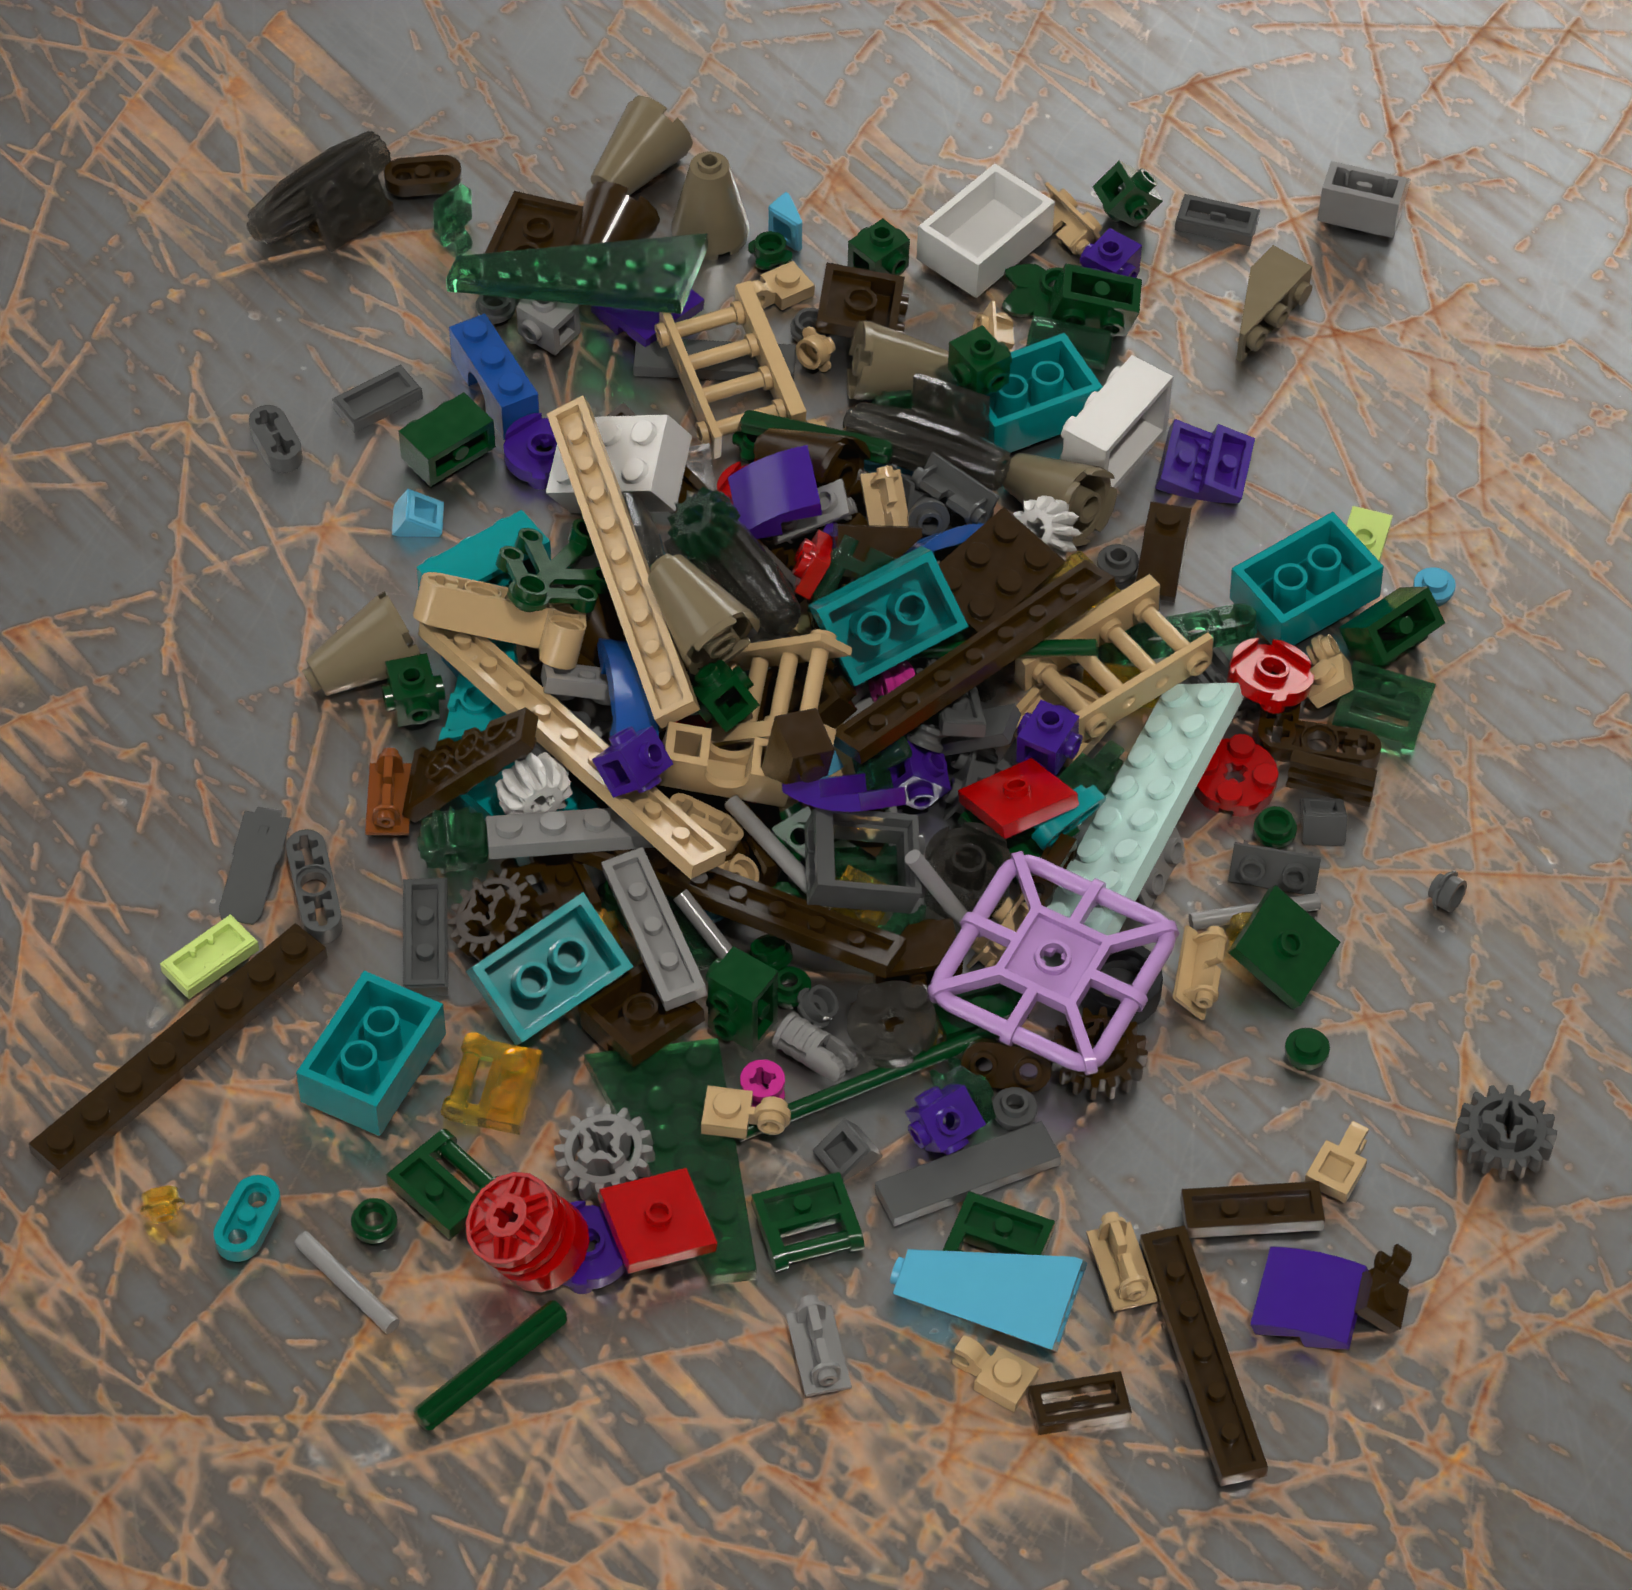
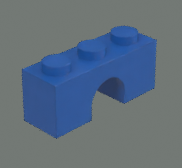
(486, 360)

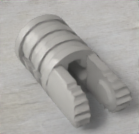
(814, 1047)

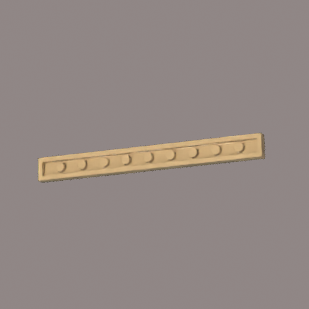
(622, 562)
(575, 746)

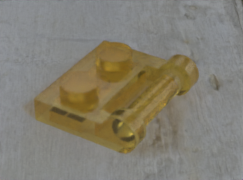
(506, 1089)

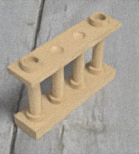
(757, 343)
(1108, 624)
(786, 654)

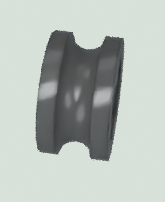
(927, 736)

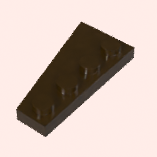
(459, 765)

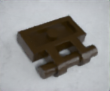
(560, 878)

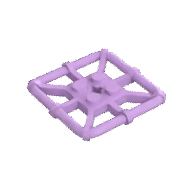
(1061, 986)

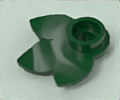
(1032, 290)

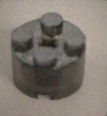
(966, 863)

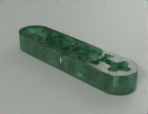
(1225, 624)

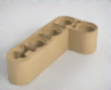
(488, 612)

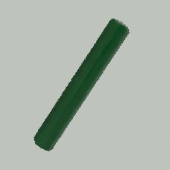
(756, 423)
(490, 1365)

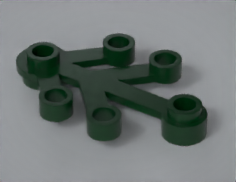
(533, 591)

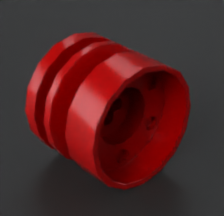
(527, 1232)

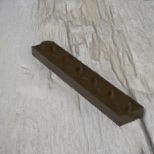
(1203, 1356)

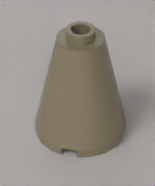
(642, 145)
(711, 206)
(890, 360)
(1078, 484)
(699, 613)
(360, 648)

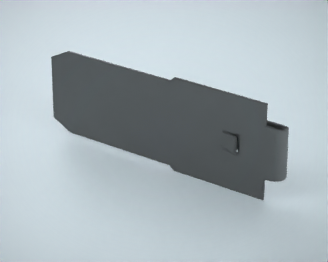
(253, 864)

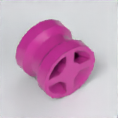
(890, 679)
(762, 1072)

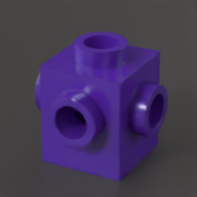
(1113, 254)
(1048, 736)
(641, 757)
(922, 776)
(943, 1119)

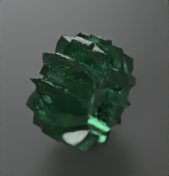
(704, 524)
(453, 840)

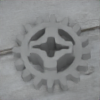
(609, 1136)

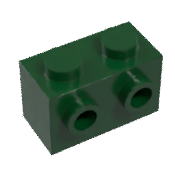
(1096, 299)
(447, 438)
(1392, 626)
(742, 998)

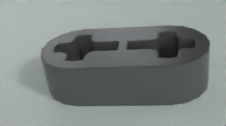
(269, 441)

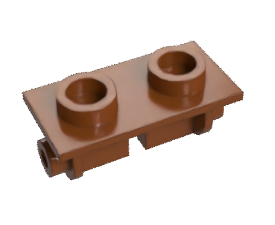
(387, 795)

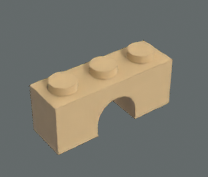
(716, 771)

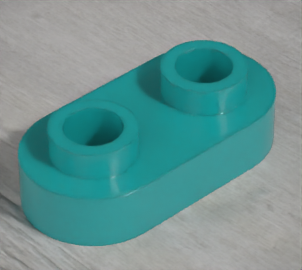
(1089, 802)
(245, 1221)

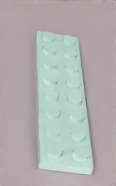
(1150, 795)

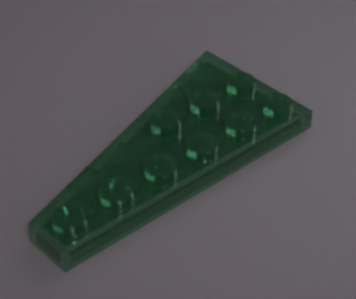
(617, 274)
(670, 1098)

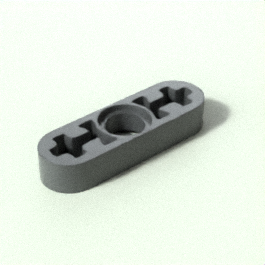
(318, 870)

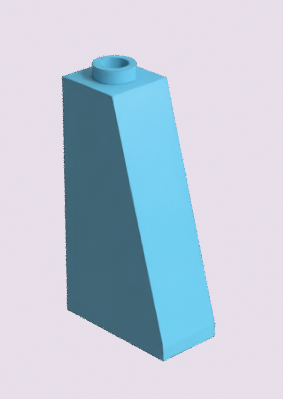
(1001, 1291)

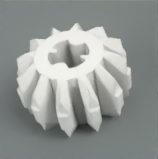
(1051, 523)
(534, 785)

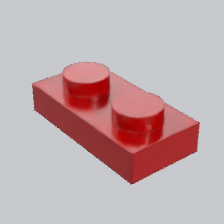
(812, 563)

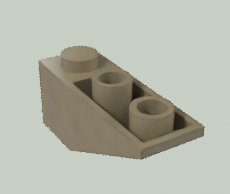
(1273, 290)

